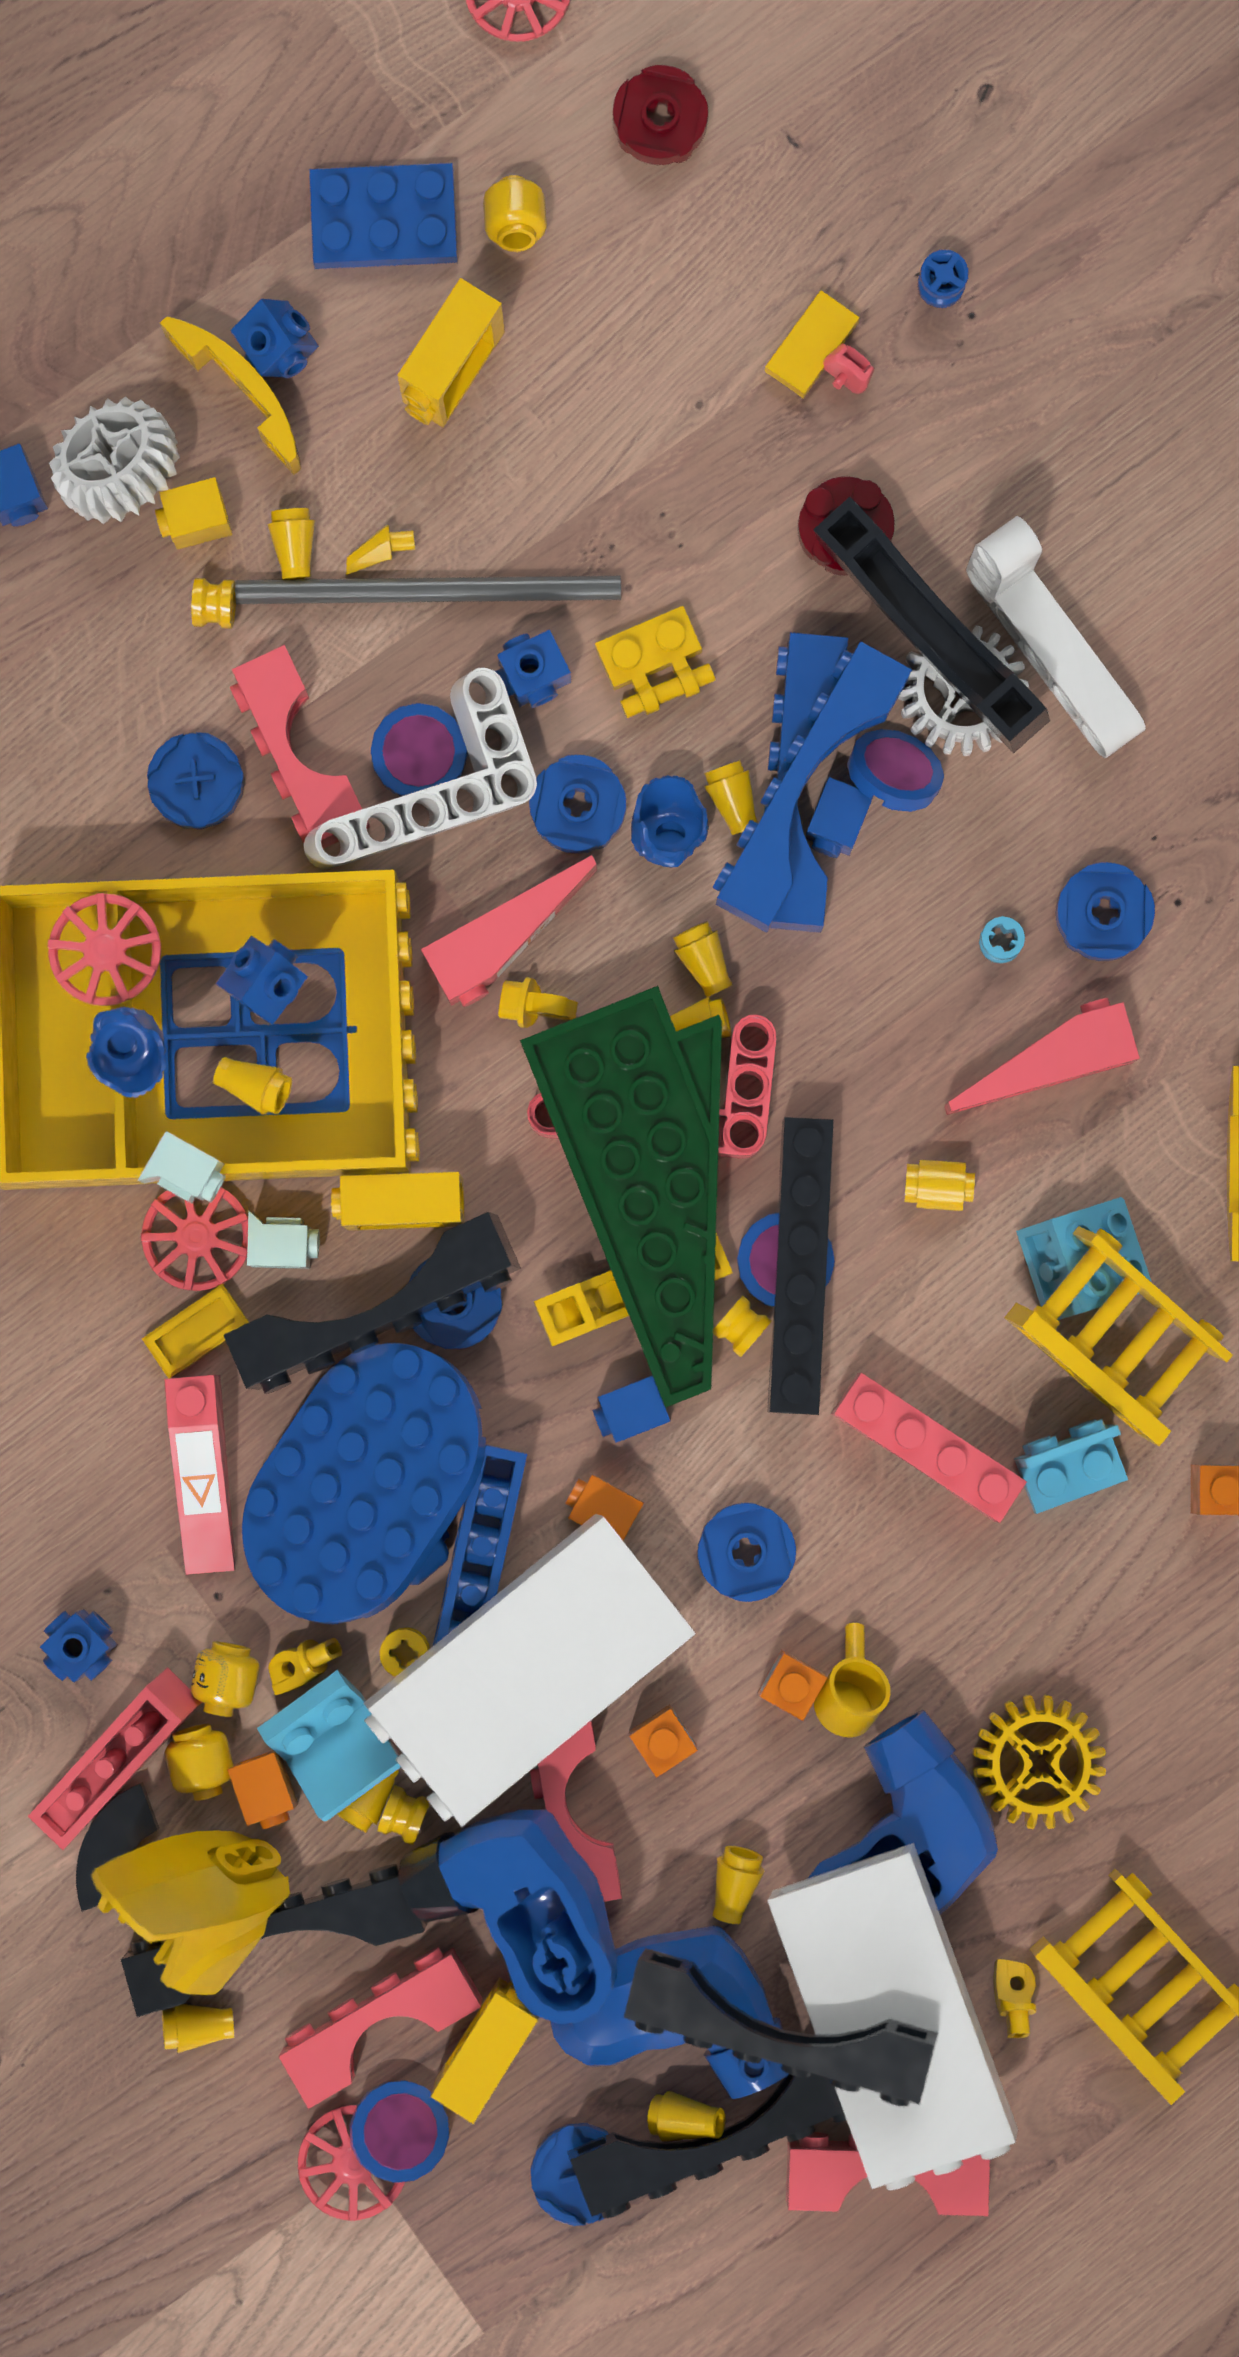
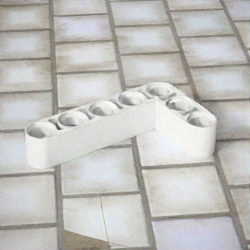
(1006, 580)
(441, 799)

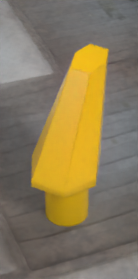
(379, 548)

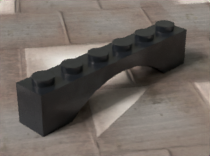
(931, 626)
(463, 1261)
(800, 1266)
(366, 1910)
(679, 1999)
(624, 2168)

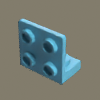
(1054, 1251)
(1071, 1467)
(330, 1745)

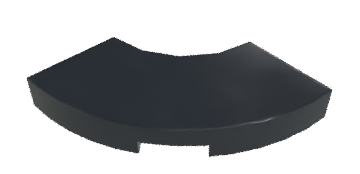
(113, 1833)

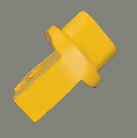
(525, 1003)
(309, 1662)
(1012, 2003)

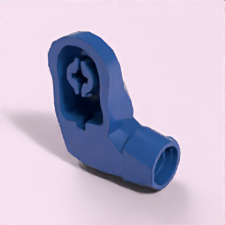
(932, 1807)
(611, 2039)

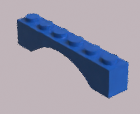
(807, 673)
(861, 699)

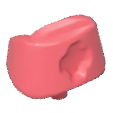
(848, 368)

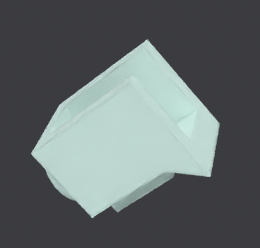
(183, 1170)
(281, 1243)

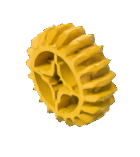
(1023, 1778)

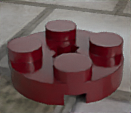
(643, 93)
(829, 496)

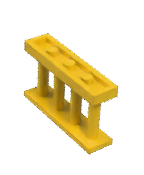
(1075, 1353)
(1096, 1994)

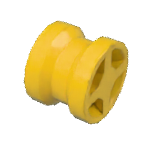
(213, 603)
(741, 1326)
(412, 1648)
(403, 1815)

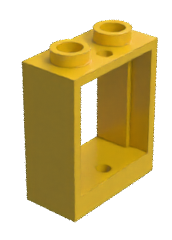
(450, 354)
(399, 1201)
(484, 2052)

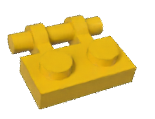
(649, 649)

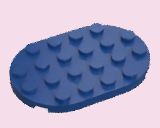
(363, 1483)

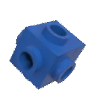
(275, 338)
(536, 653)
(263, 978)
(96, 1641)

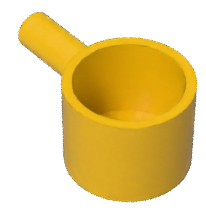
(853, 1690)

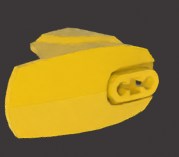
(197, 1898)

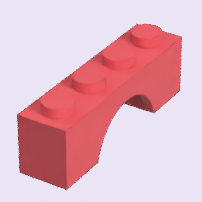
(275, 695)
(929, 1447)
(550, 1783)
(434, 1993)
(826, 2170)

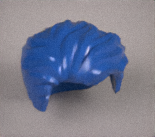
(668, 821)
(127, 1051)

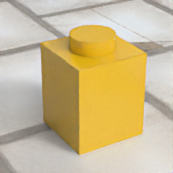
(193, 514)

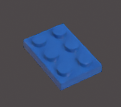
(383, 216)

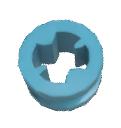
(997, 954)

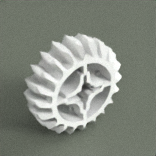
(114, 460)
(941, 725)

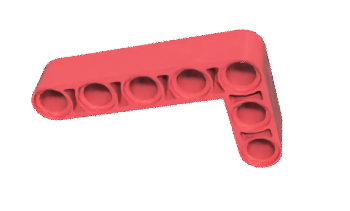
(736, 1108)

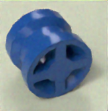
(947, 268)

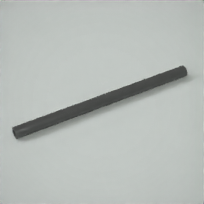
(428, 589)

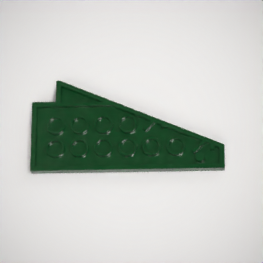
(642, 1143)

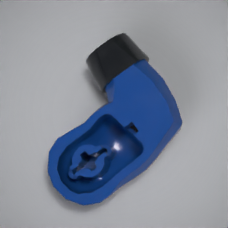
(535, 1901)

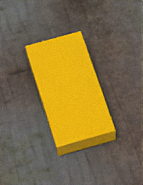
(814, 337)
(195, 1331)

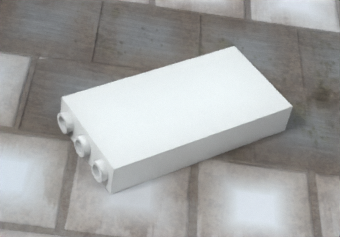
(527, 1670)
(876, 1951)

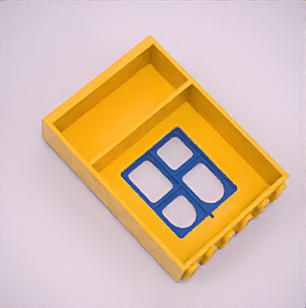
(77, 1132)

